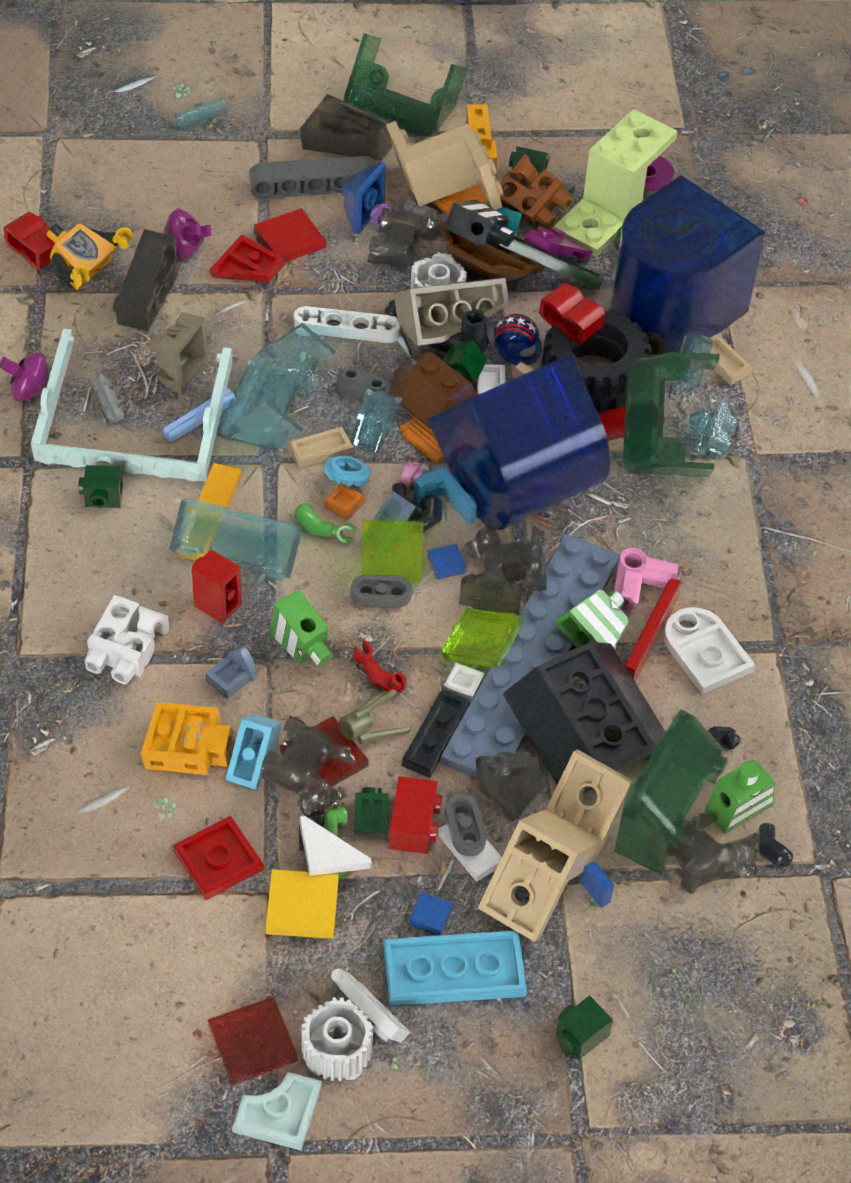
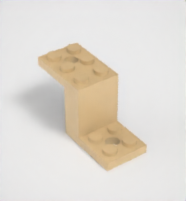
(446, 164)
(555, 845)

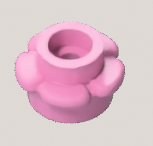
(410, 473)

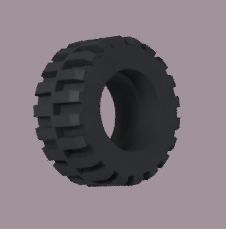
(617, 341)

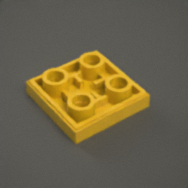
(302, 904)

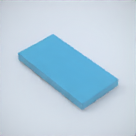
(454, 968)

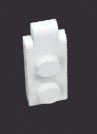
(385, 1023)

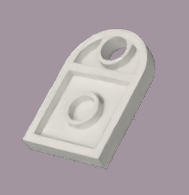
(707, 650)

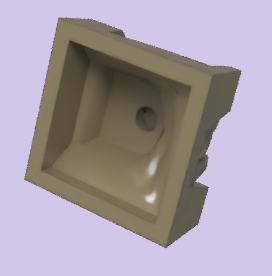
(180, 351)

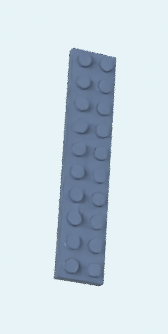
(489, 722)

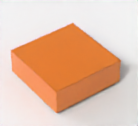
(344, 501)

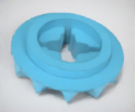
(346, 471)

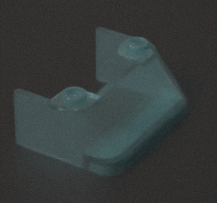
(268, 386)
(236, 536)

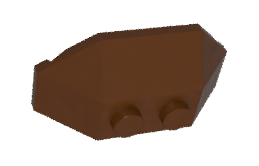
(489, 261)
(429, 387)

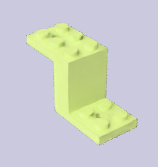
(615, 179)

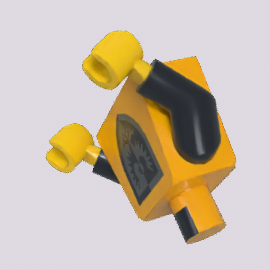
(84, 251)

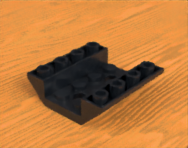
(572, 719)

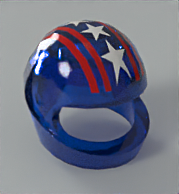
(516, 334)

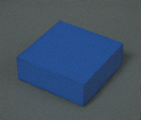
(446, 561)
(597, 884)
(431, 914)

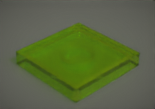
(392, 548)
(482, 637)

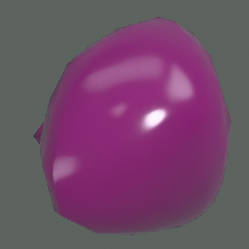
(187, 232)
(28, 376)

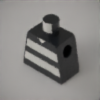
(479, 223)

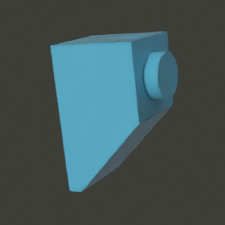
(254, 740)

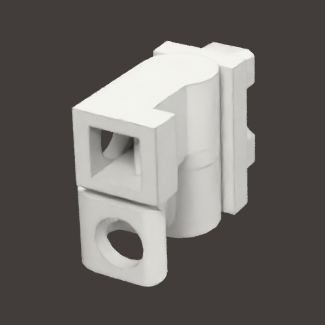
(118, 646)

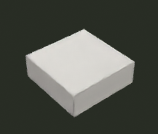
(464, 681)

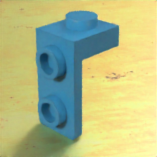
(441, 483)

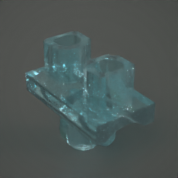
(698, 344)
(710, 426)

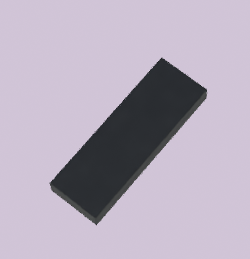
(435, 733)

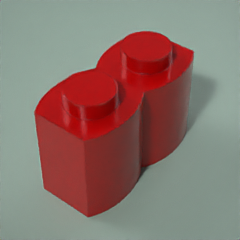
(28, 238)
(572, 313)

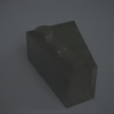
(345, 130)
(147, 281)

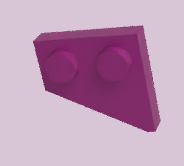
(554, 242)

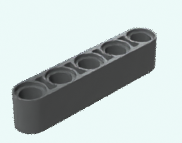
(305, 176)

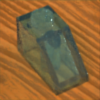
(375, 419)

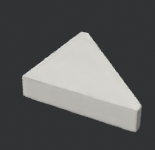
(327, 852)

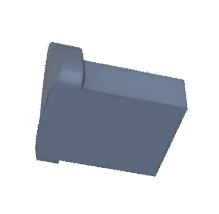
(232, 672)

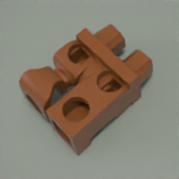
(537, 201)

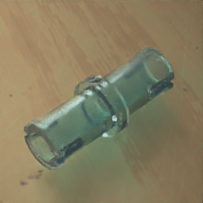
(200, 112)

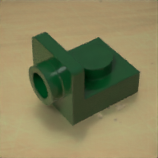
(371, 811)

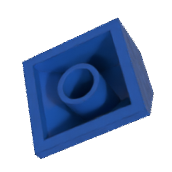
(363, 194)

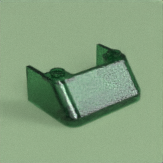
(369, 92)
(643, 439)
(667, 790)

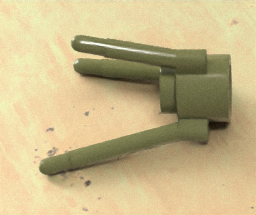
(359, 721)

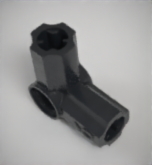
(472, 327)

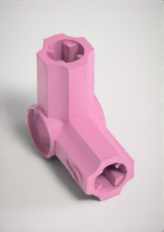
(645, 571)

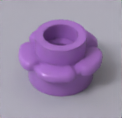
(376, 212)

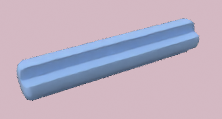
(191, 419)

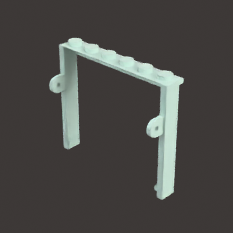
(130, 463)

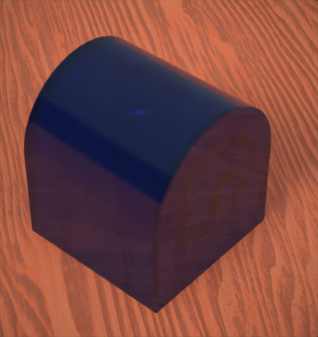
(685, 264)
(525, 443)

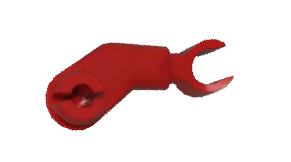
(376, 676)

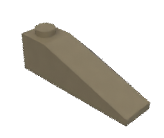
(436, 312)

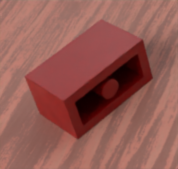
(216, 585)
(413, 815)

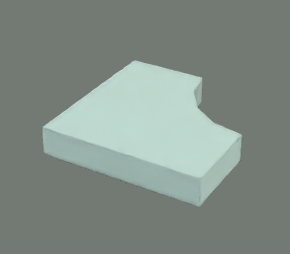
(281, 1114)

